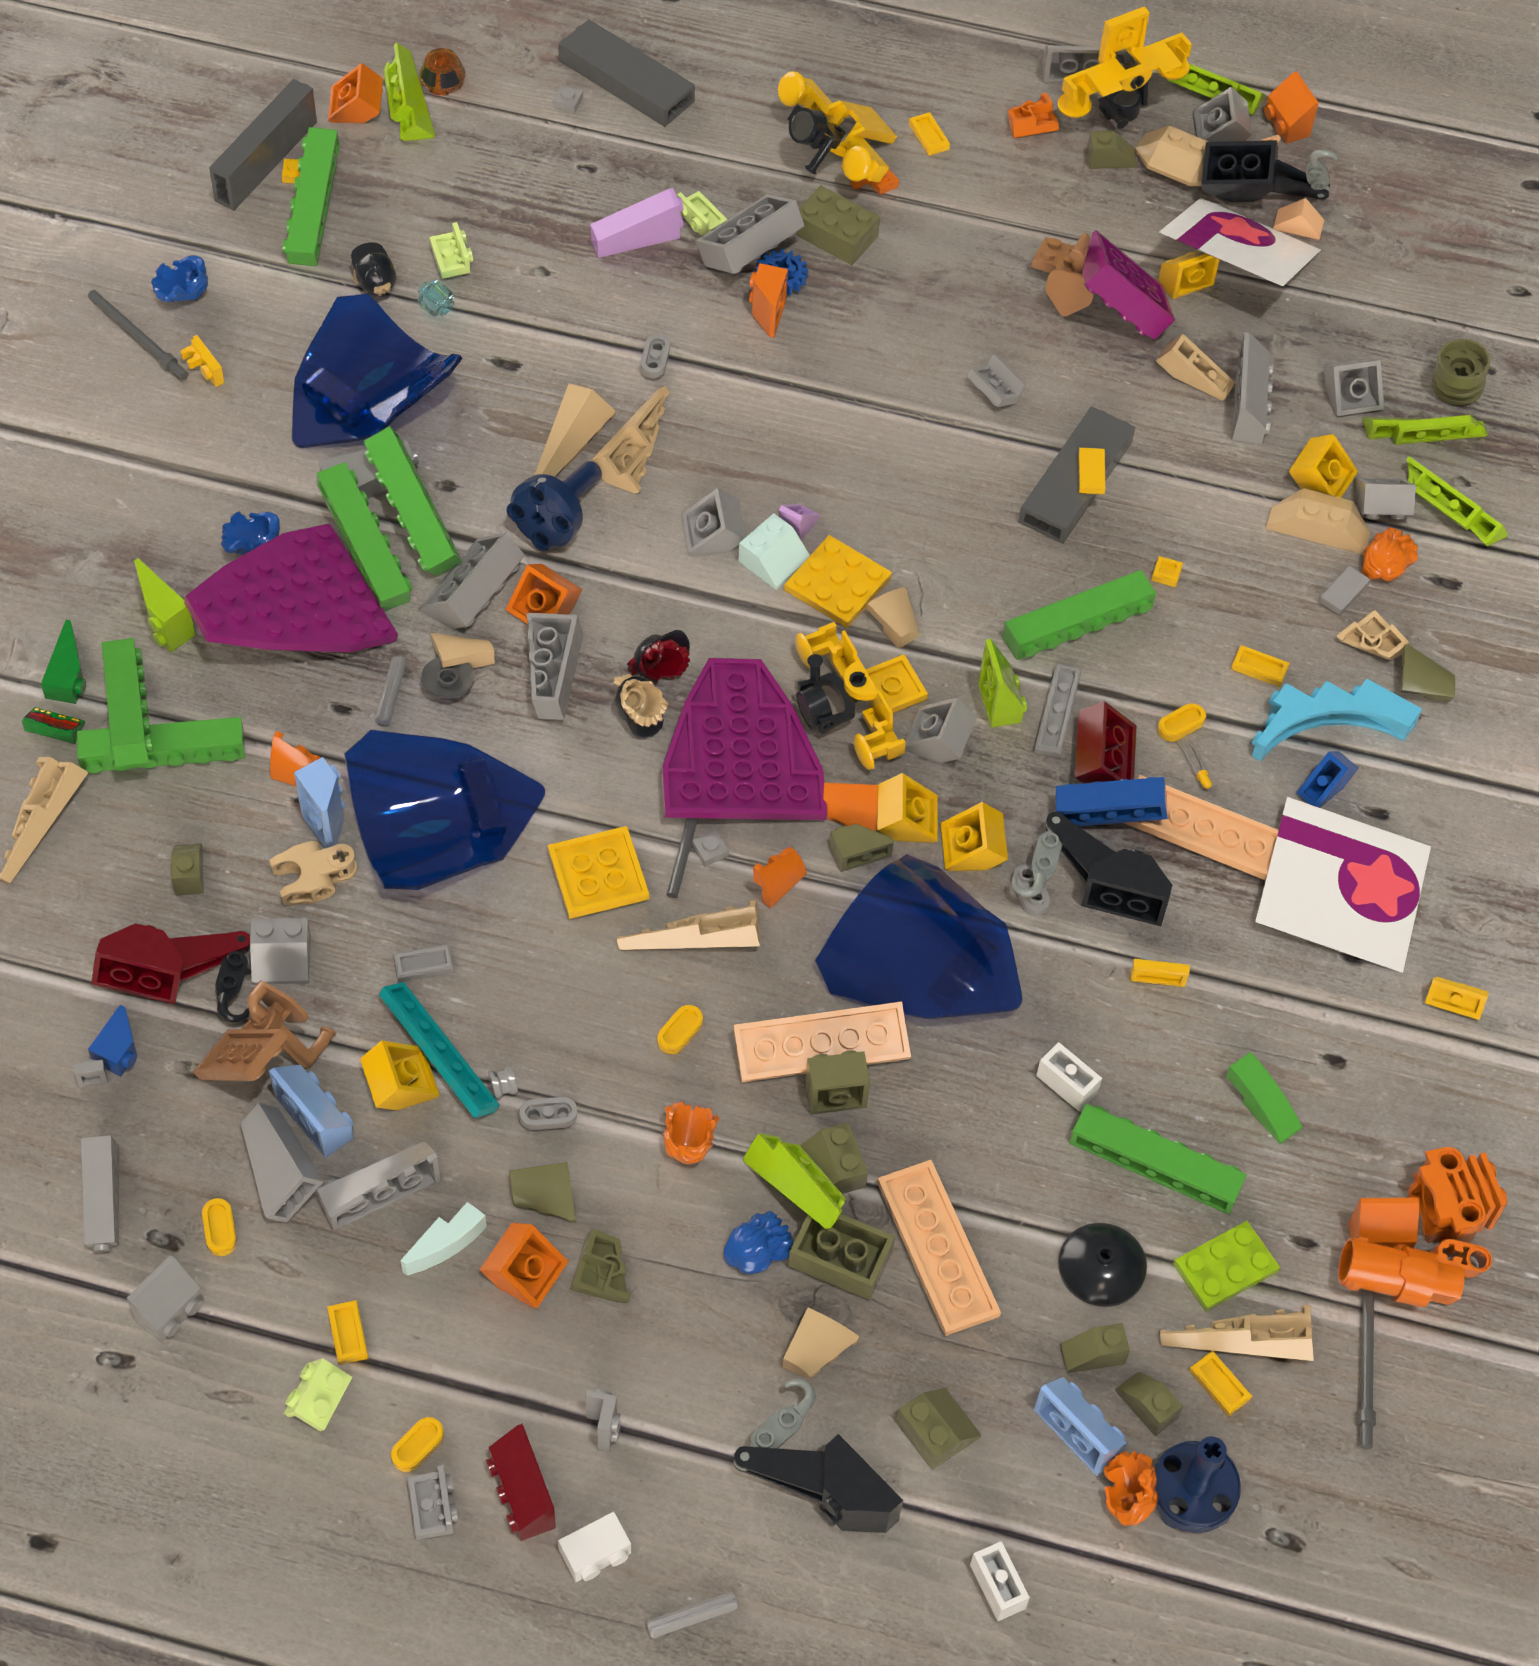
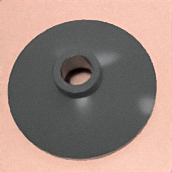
(447, 681)

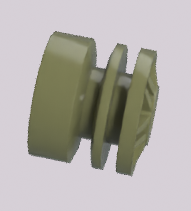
(1461, 371)

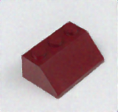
(1104, 745)
(521, 1484)

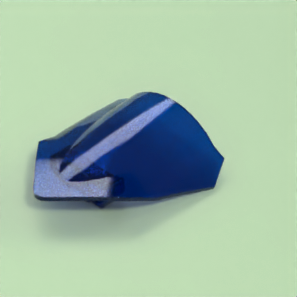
(360, 375)
(434, 806)
(921, 944)

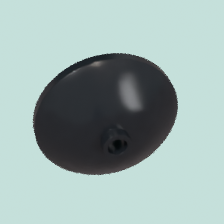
(1099, 1279)

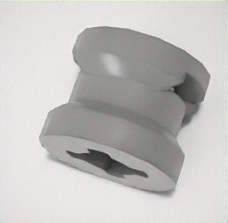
(503, 1082)

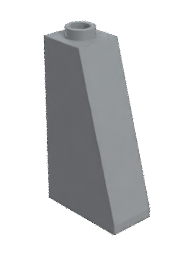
(364, 469)
(278, 1163)
(100, 1192)

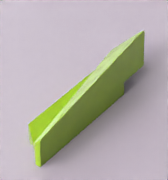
(1213, 84)
(406, 97)
(1423, 430)
(1454, 504)
(796, 1177)

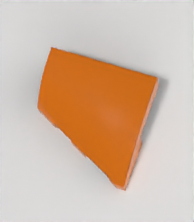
(1033, 117)
(287, 759)
(852, 804)
(779, 875)

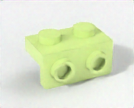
(700, 213)
(451, 253)
(317, 1393)

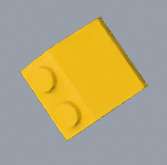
(1188, 273)
(1324, 466)
(907, 810)
(974, 839)
(398, 1075)

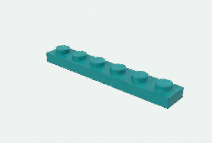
(439, 1050)

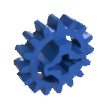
(796, 268)

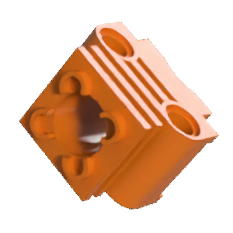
(1457, 1195)

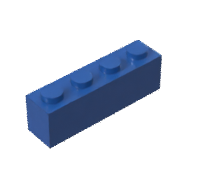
(1113, 801)

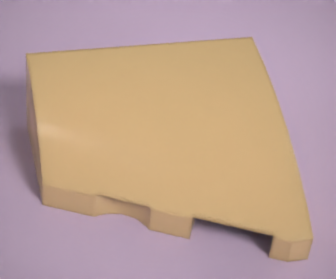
(896, 616)
(1374, 636)
(461, 650)
(816, 1344)

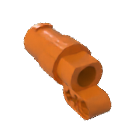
(1411, 1273)

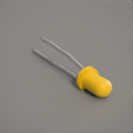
(1202, 775)

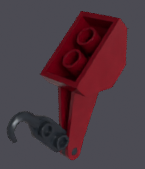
(153, 965)

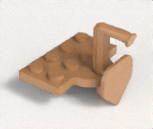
(1066, 279)
(246, 1051)

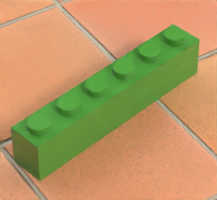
(312, 196)
(412, 502)
(363, 536)
(1079, 615)
(125, 702)
(171, 743)
(1158, 1158)

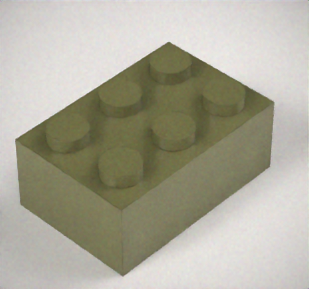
(838, 225)
(844, 1255)

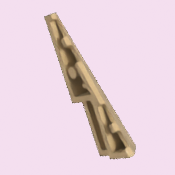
(577, 421)
(626, 454)
(47, 798)
(719, 929)
(1265, 1335)

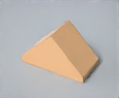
(1299, 219)

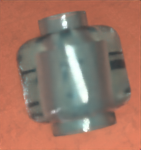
(435, 298)

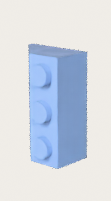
(321, 800)
(311, 1108)
(1079, 1424)

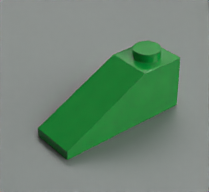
(64, 676)

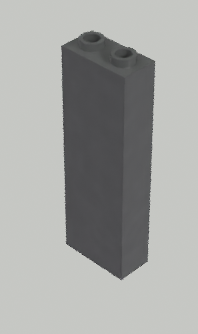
(626, 72)
(263, 144)
(1055, 501)

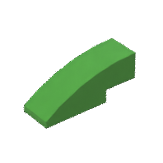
(1264, 1097)

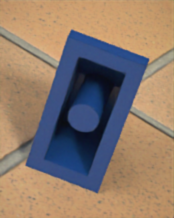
(1327, 779)
(115, 1044)

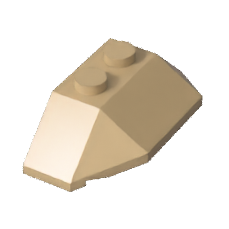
(1173, 154)
(1320, 520)

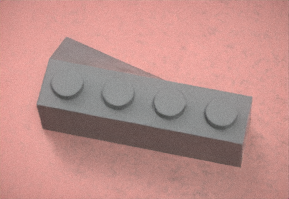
(553, 660)
(379, 1184)

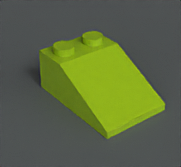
(165, 609)
(1000, 688)

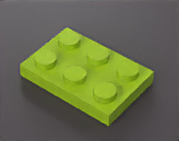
(1226, 1266)

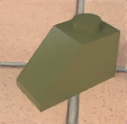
(1110, 150)
(859, 846)
(187, 869)
(1096, 1348)
(1150, 1402)

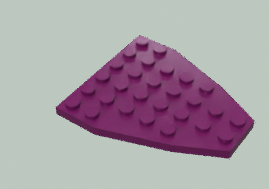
(292, 596)
(741, 750)

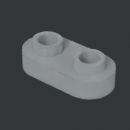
(655, 361)
(1030, 906)
(548, 1112)

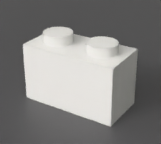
(1069, 1076)
(595, 1548)
(999, 1581)

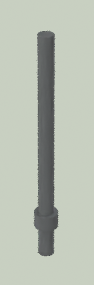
(167, 360)
(682, 857)
(1367, 1416)

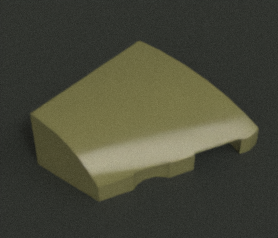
(1425, 676)
(544, 1190)
(601, 1269)

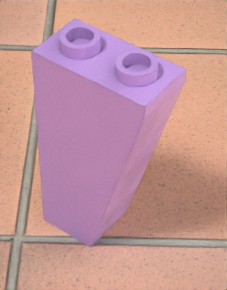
(639, 225)

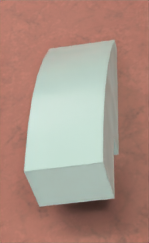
(444, 1240)

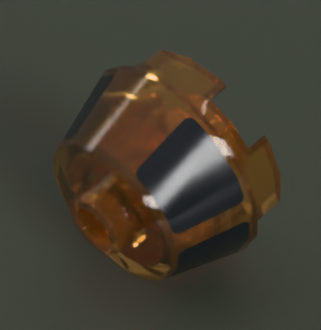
(442, 71)

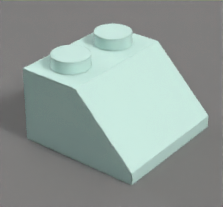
(773, 551)

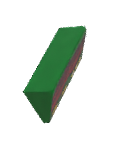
(52, 725)

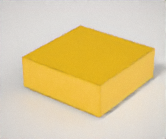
(1167, 571)

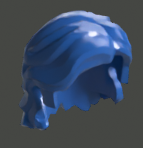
(182, 282)
(247, 534)
(758, 1243)

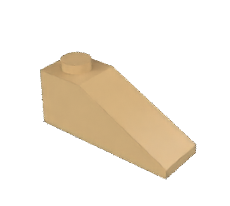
(1190, 365)

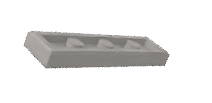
(1057, 711)

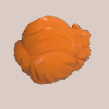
(1389, 555)
(688, 1132)
(1133, 1488)

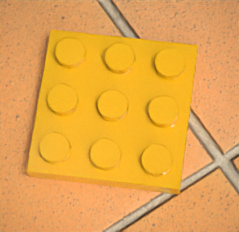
(838, 581)
(598, 872)

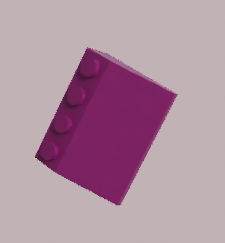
(1126, 287)

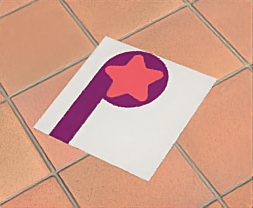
(1240, 241)
(1344, 884)

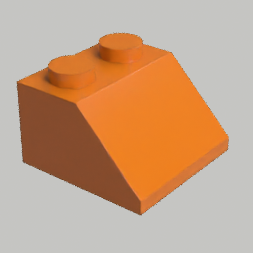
(356, 96)
(1292, 109)
(768, 296)
(542, 592)
(1386, 1221)
(524, 1264)

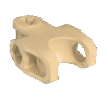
(317, 871)

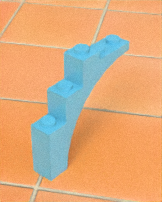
(1365, 707)

